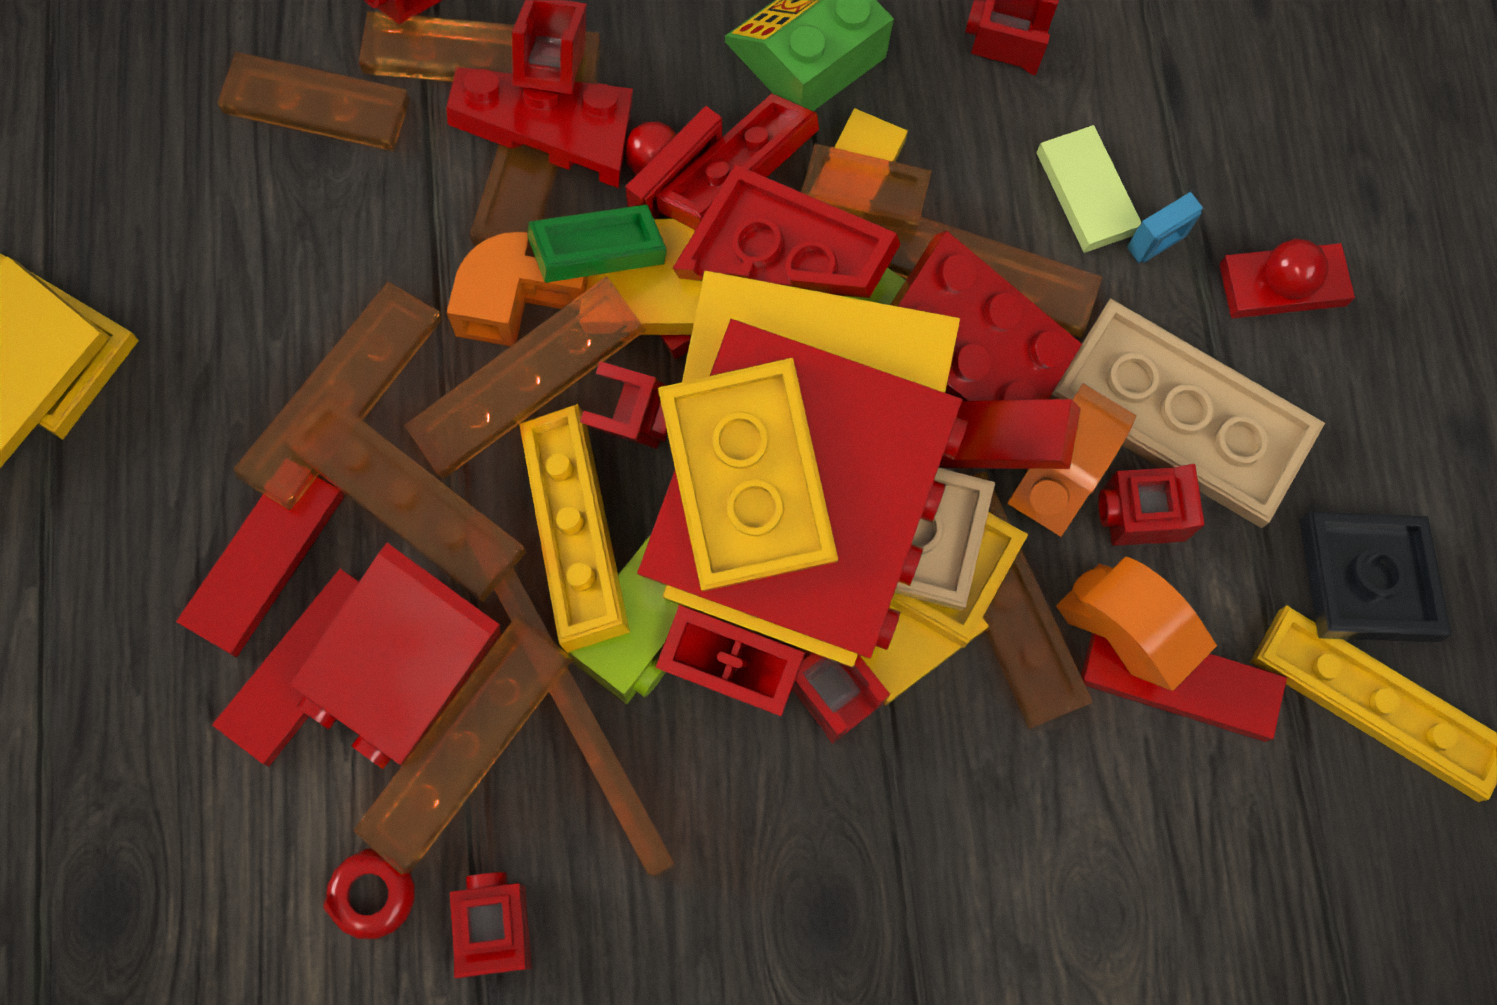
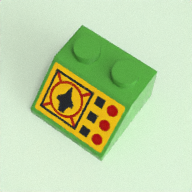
(812, 46)

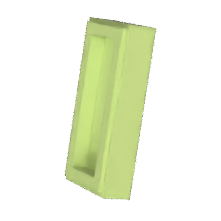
(1089, 188)

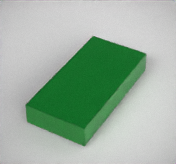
(596, 243)

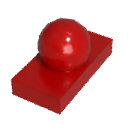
(661, 154)
(1286, 279)

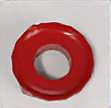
(386, 921)

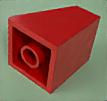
(394, 658)

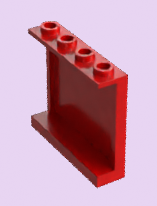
(877, 468)

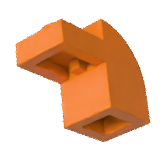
(495, 286)
(1056, 495)
(1142, 620)

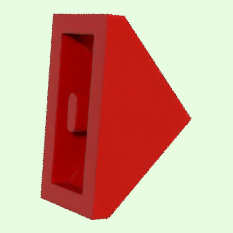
(730, 660)

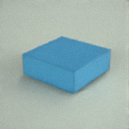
(1165, 228)

